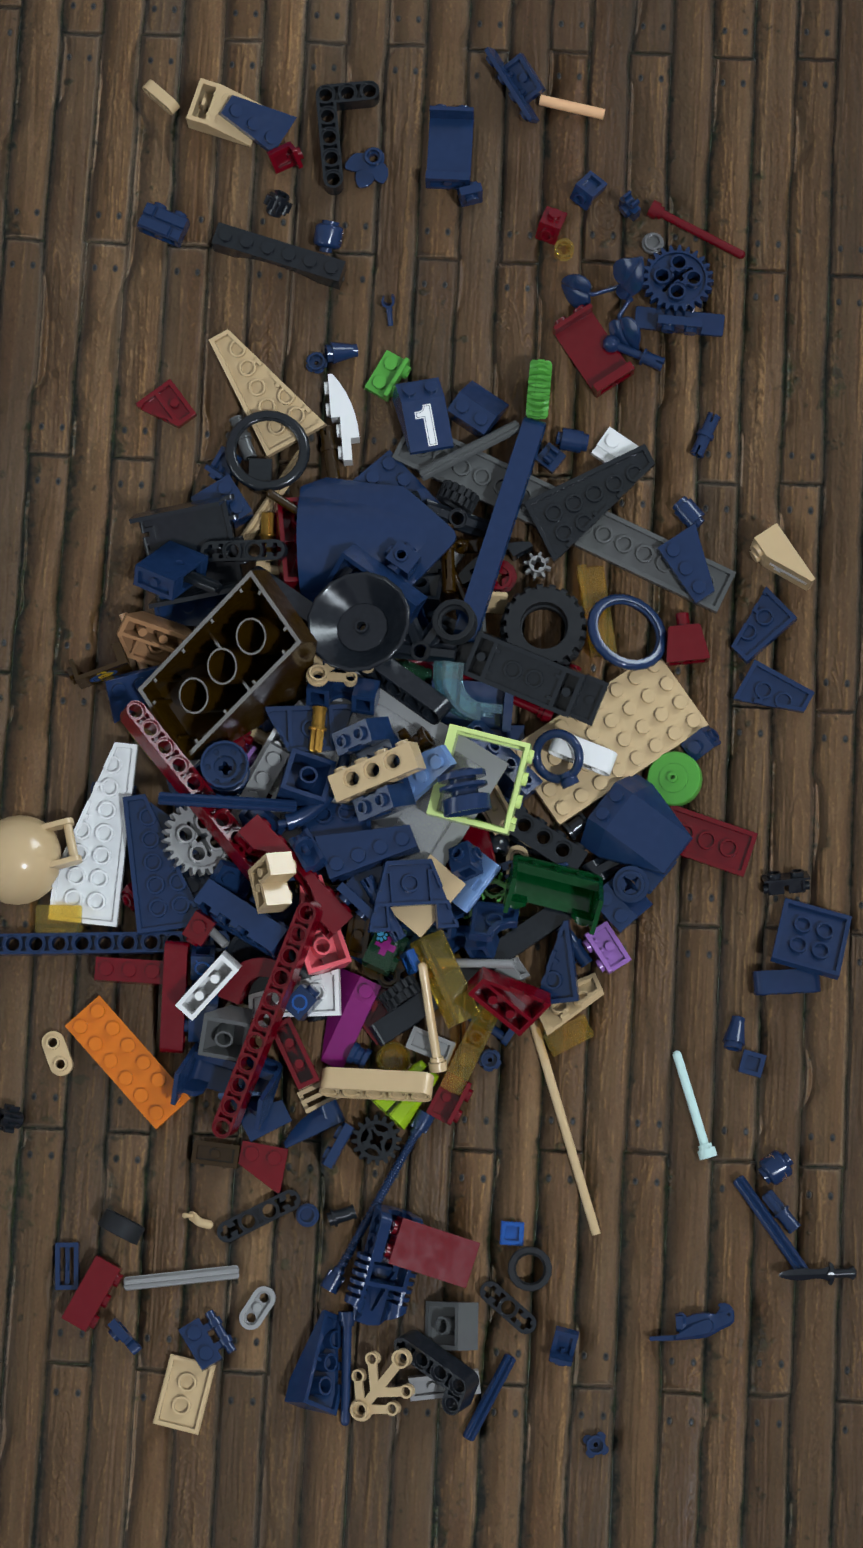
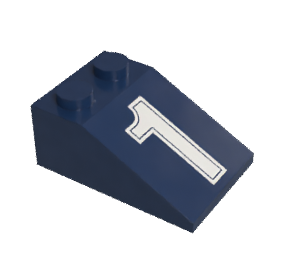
(423, 415)

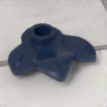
(365, 169)

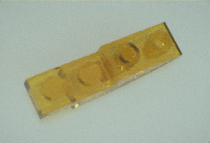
(468, 1051)

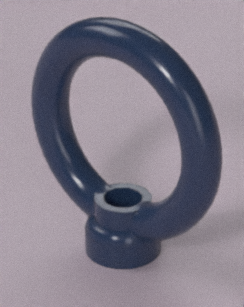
(568, 778)

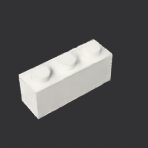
(208, 985)

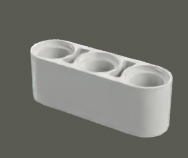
(595, 756)

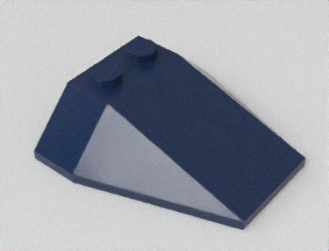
(635, 827)

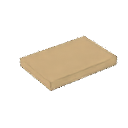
(421, 918)
(184, 1395)

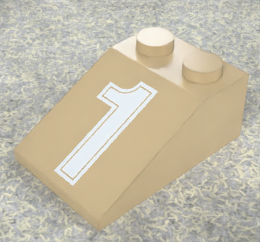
(780, 557)

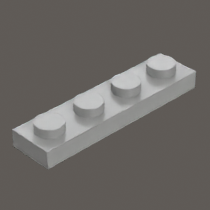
(264, 774)

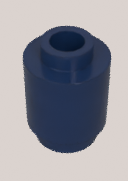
(572, 440)
(688, 512)

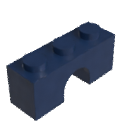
(363, 695)
(475, 949)

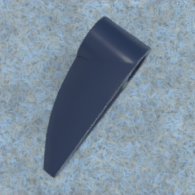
(315, 1123)

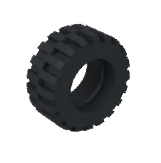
(546, 599)

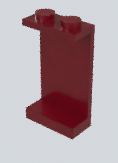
(582, 341)
(430, 1251)

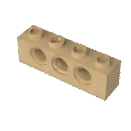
(410, 763)

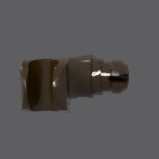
(469, 545)

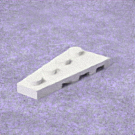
(330, 992)

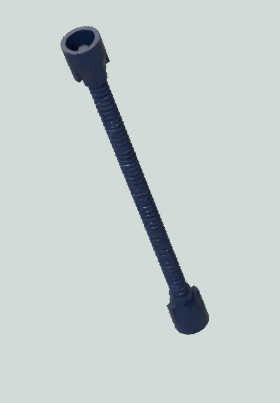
(334, 1278)

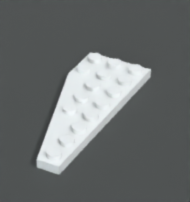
(101, 843)

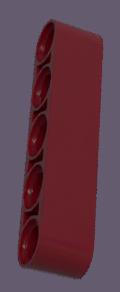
(174, 987)

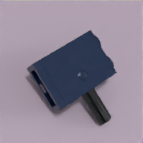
(173, 571)

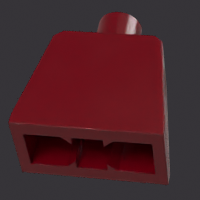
(685, 643)

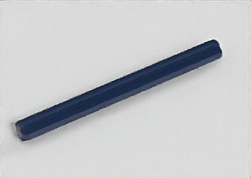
(228, 802)

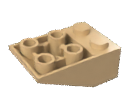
(205, 110)

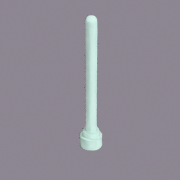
(706, 1149)

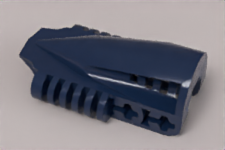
(380, 1286)

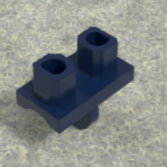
(307, 851)

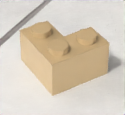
(269, 881)

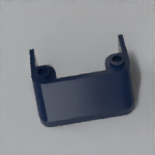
(205, 1072)

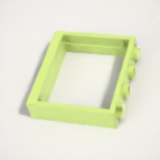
(521, 779)

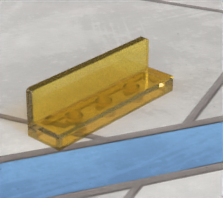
(593, 588)
(445, 979)

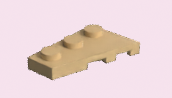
(560, 1013)

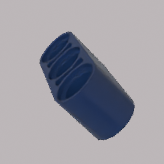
(785, 982)

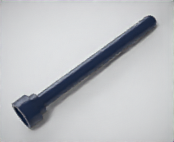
(347, 1321)

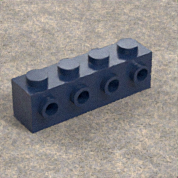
(507, 780)

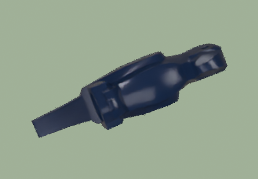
(699, 1324)

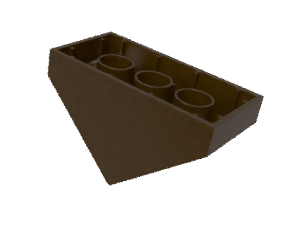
(231, 667)

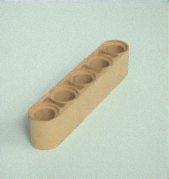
(376, 1084)

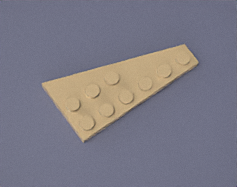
(260, 391)

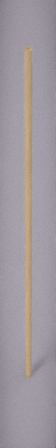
(561, 1117)

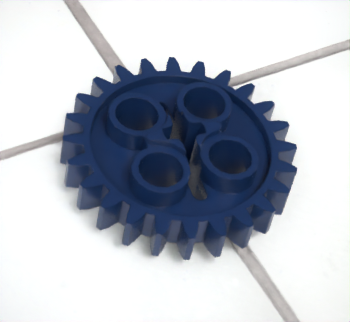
(690, 293)

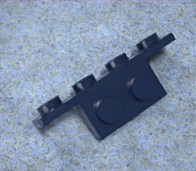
(520, 81)
(688, 324)

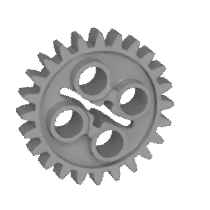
(182, 850)

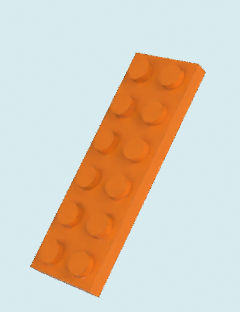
(126, 1061)

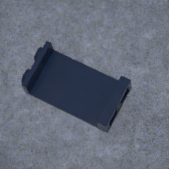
(449, 147)
(487, 694)

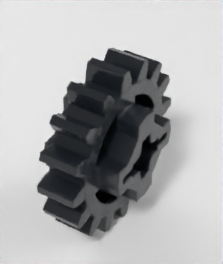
(365, 1145)

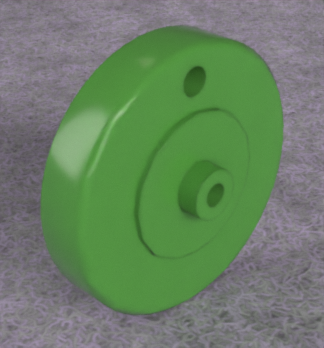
(676, 777)

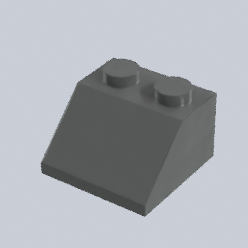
(224, 1032)
(452, 1324)

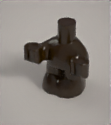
(422, 737)

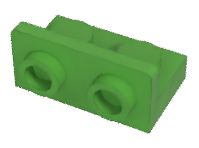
(387, 374)

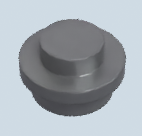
(652, 243)

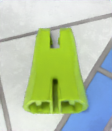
(403, 1111)

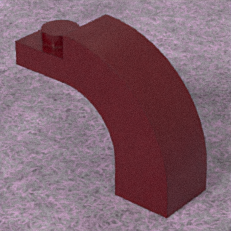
(240, 984)

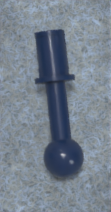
(612, 344)

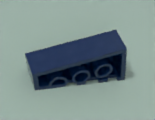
(241, 919)

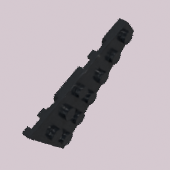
(575, 506)

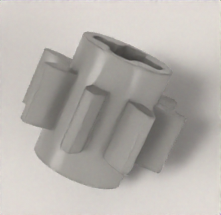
(543, 567)

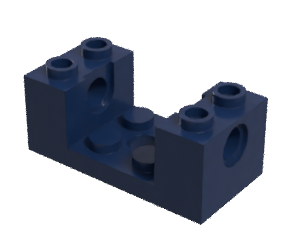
(364, 740)

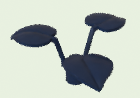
(630, 275)

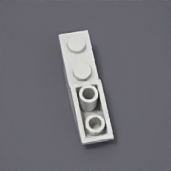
(342, 412)

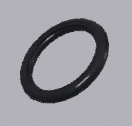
(260, 416)

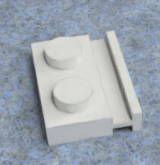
(612, 446)

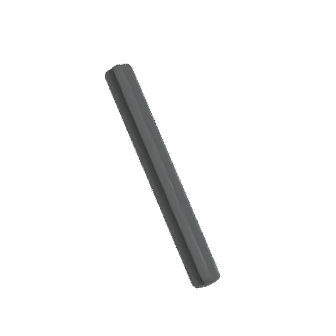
(469, 450)

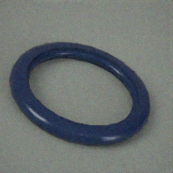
(610, 656)

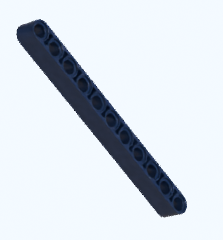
(502, 522)
(94, 940)

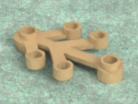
(326, 674)
(378, 1386)

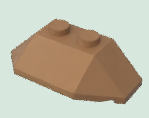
(150, 637)

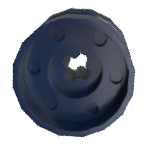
(213, 762)
(464, 792)

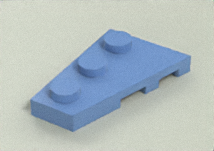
(438, 762)

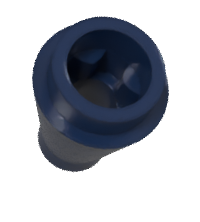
(339, 352)
(735, 1034)

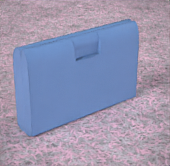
(475, 886)

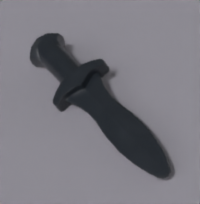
(828, 1273)

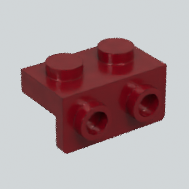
(446, 1104)

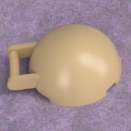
(32, 857)

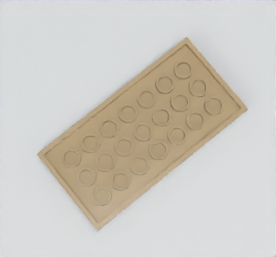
(638, 720)

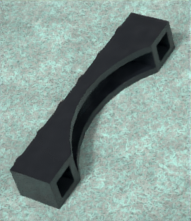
(249, 245)

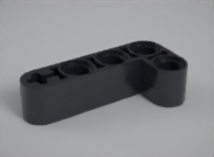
(441, 1367)

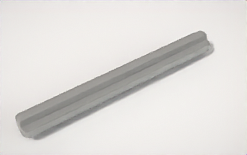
(181, 1277)

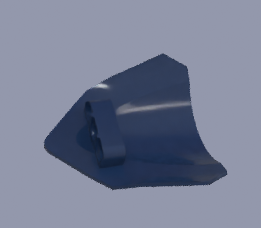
(372, 516)

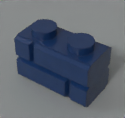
(164, 224)

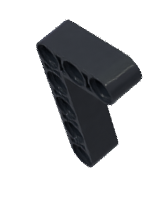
(331, 129)

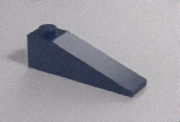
(315, 1377)

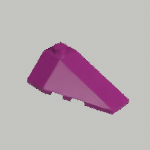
(343, 1031)

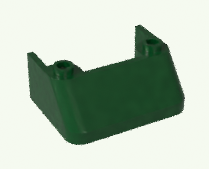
(555, 888)

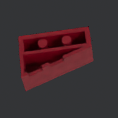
(508, 999)

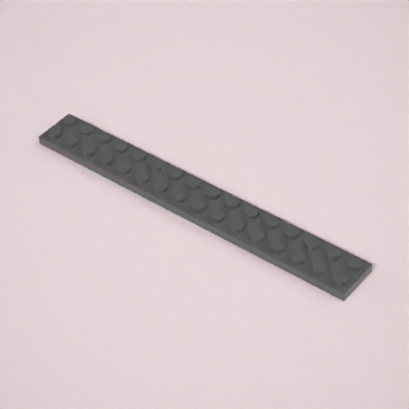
(608, 539)

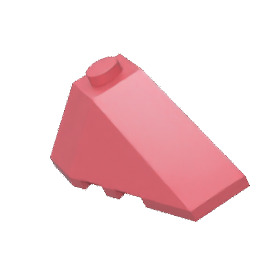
(324, 954)

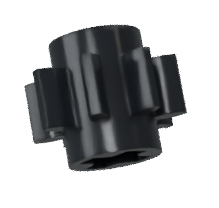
(277, 203)
(10, 1118)

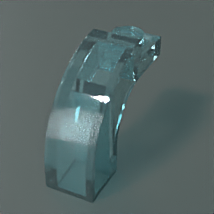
(449, 682)

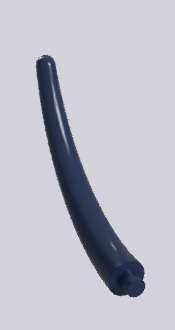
(309, 812)

